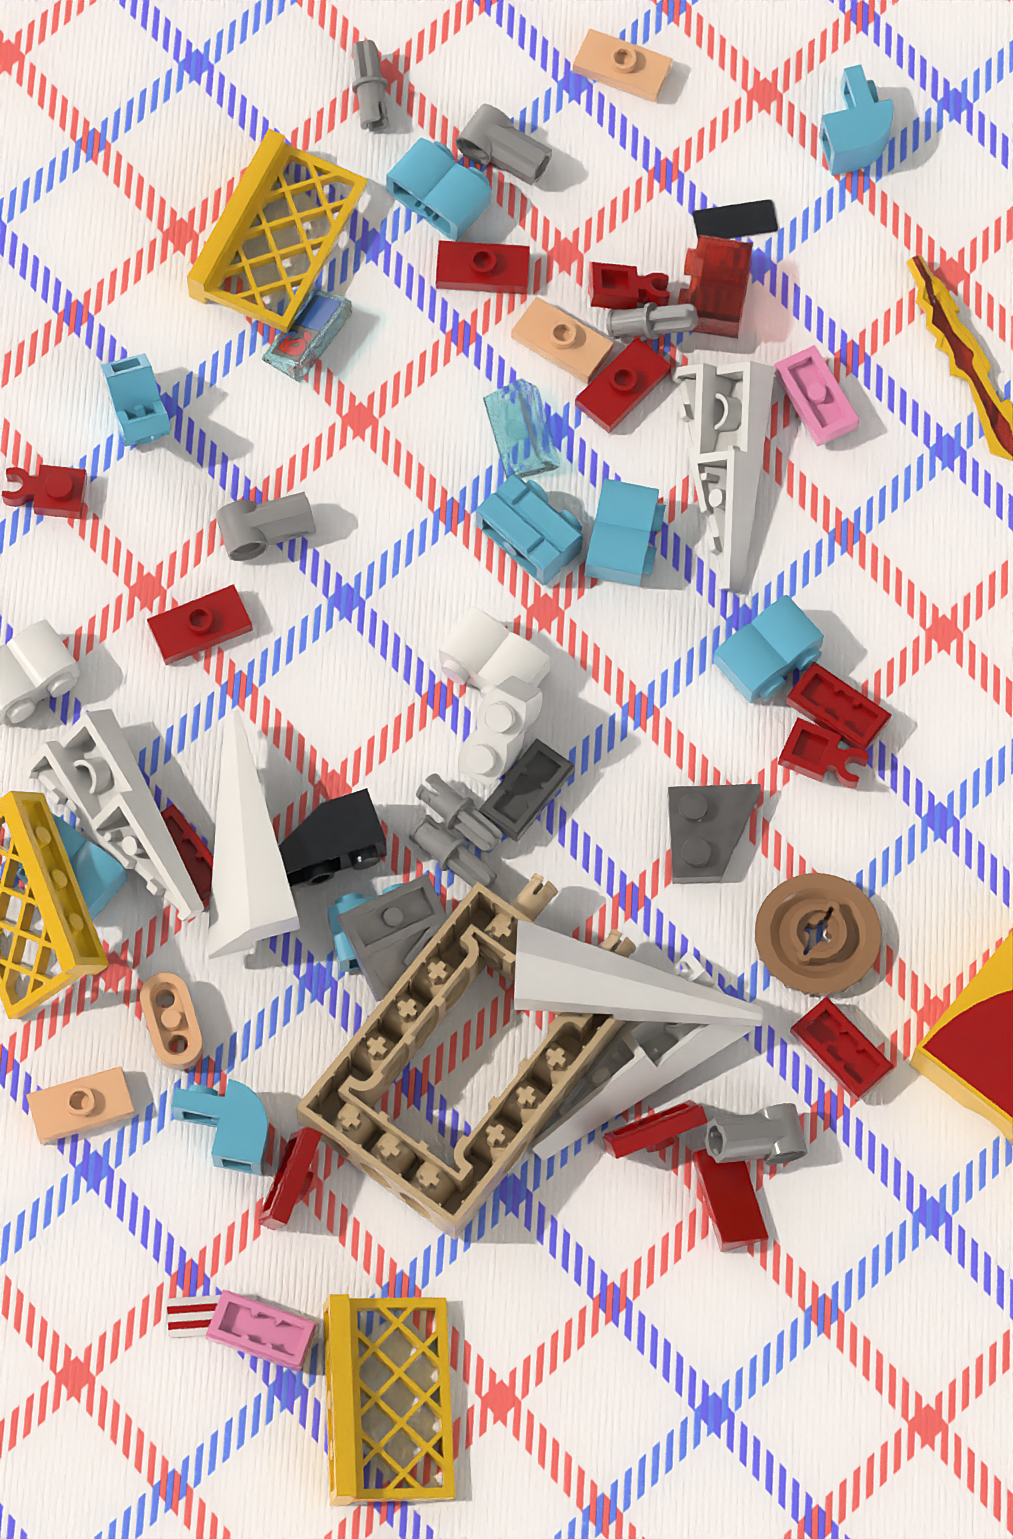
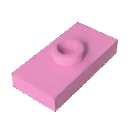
(261, 1330)

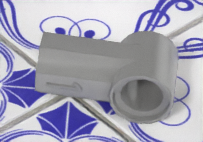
(494, 139)
(253, 527)
(767, 1135)

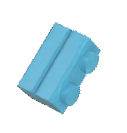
(530, 528)

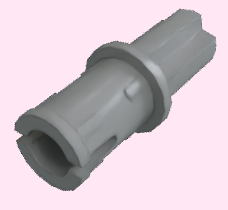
(369, 86)
(651, 321)
(460, 814)
(451, 852)

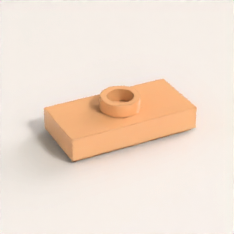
(622, 65)
(562, 340)
(80, 1105)

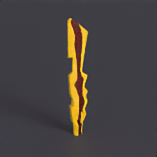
(965, 357)

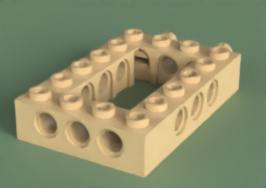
(342, 1100)

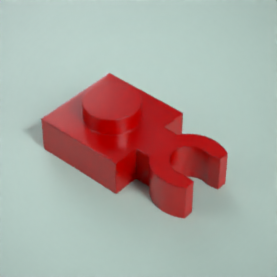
(621, 288)
(54, 492)
(815, 751)

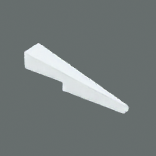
(727, 431)
(103, 786)
(248, 875)
(581, 978)
(636, 1065)

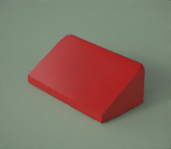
(730, 1201)

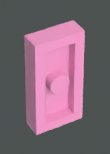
(816, 395)

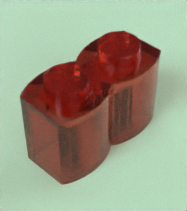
(717, 284)

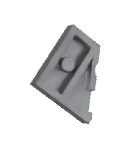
(707, 828)
(392, 931)

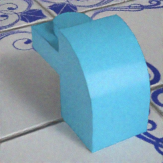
(862, 131)
(136, 400)
(240, 1122)

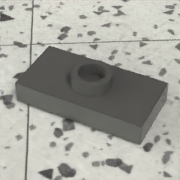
(527, 789)

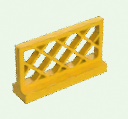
(238, 223)
(59, 899)
(344, 1399)

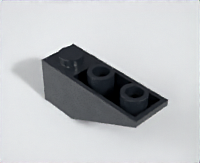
(334, 838)

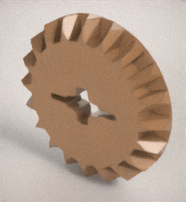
(804, 904)

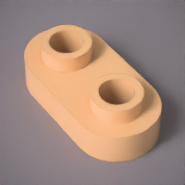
(171, 1023)

